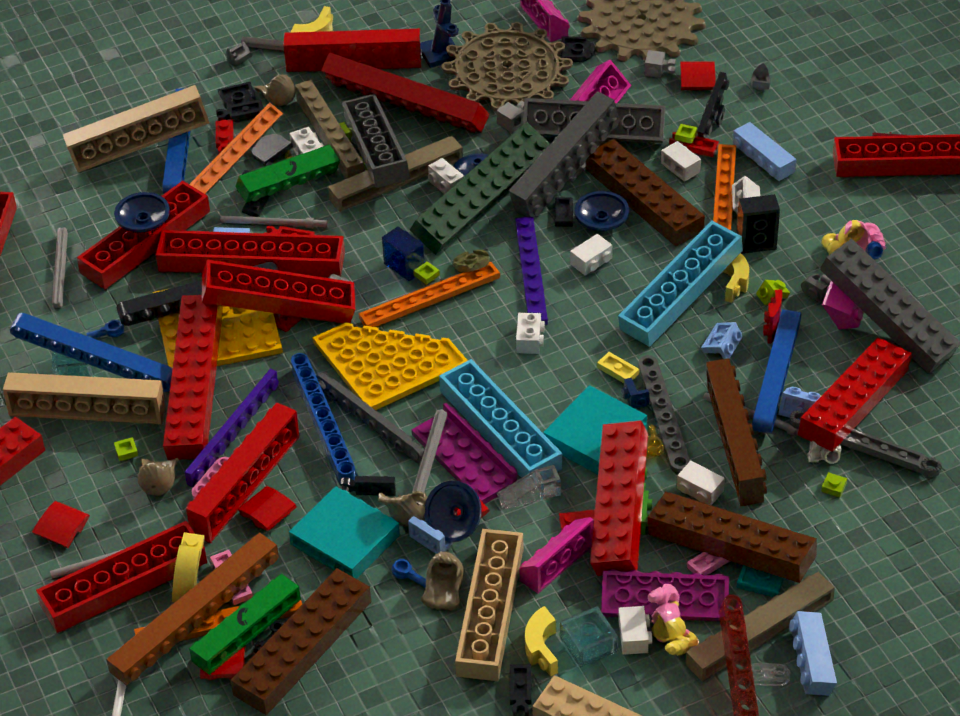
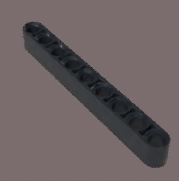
(162, 302)

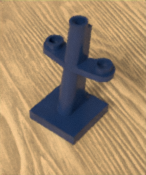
(435, 50)

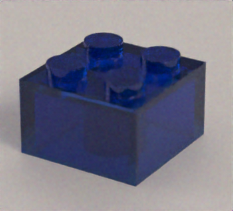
(402, 252)

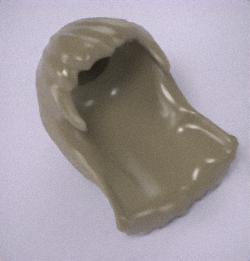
(279, 90)
(156, 477)
(405, 506)
(443, 582)

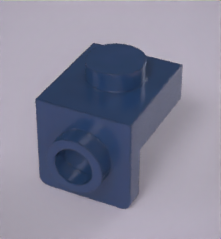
(634, 397)

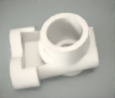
(819, 453)

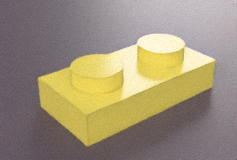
(617, 367)

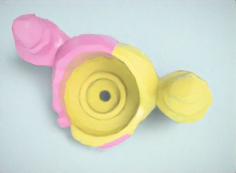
(860, 232)
(668, 623)

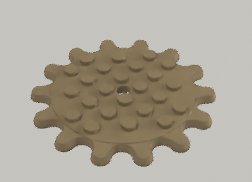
(659, 28)
(482, 61)

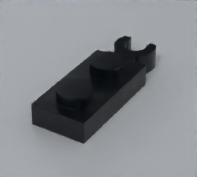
(240, 111)
(370, 485)
(520, 688)

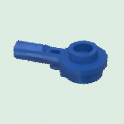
(874, 249)
(112, 328)
(402, 569)

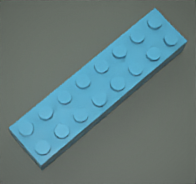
(680, 283)
(498, 419)

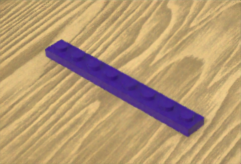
(531, 267)
(231, 428)

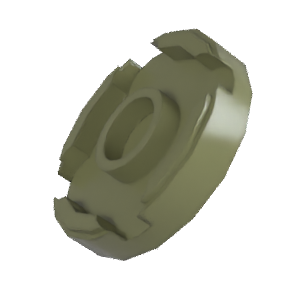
(470, 262)

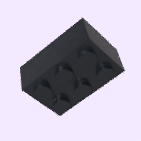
(758, 223)

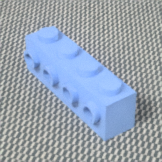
(764, 151)
(813, 653)

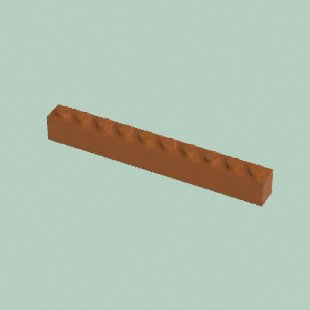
(192, 609)

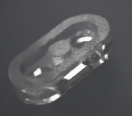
(769, 674)

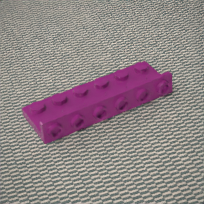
(468, 456)
(698, 593)

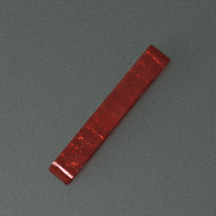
(738, 656)

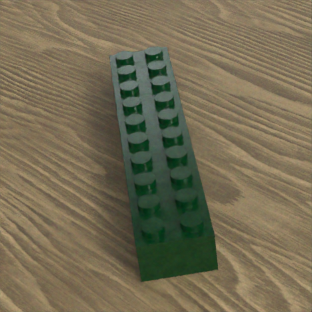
(479, 189)

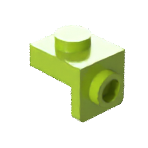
(767, 290)

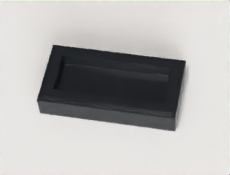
(563, 212)

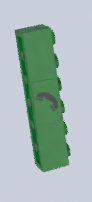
(287, 173)
(244, 624)

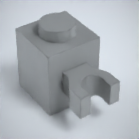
(656, 64)
(510, 116)

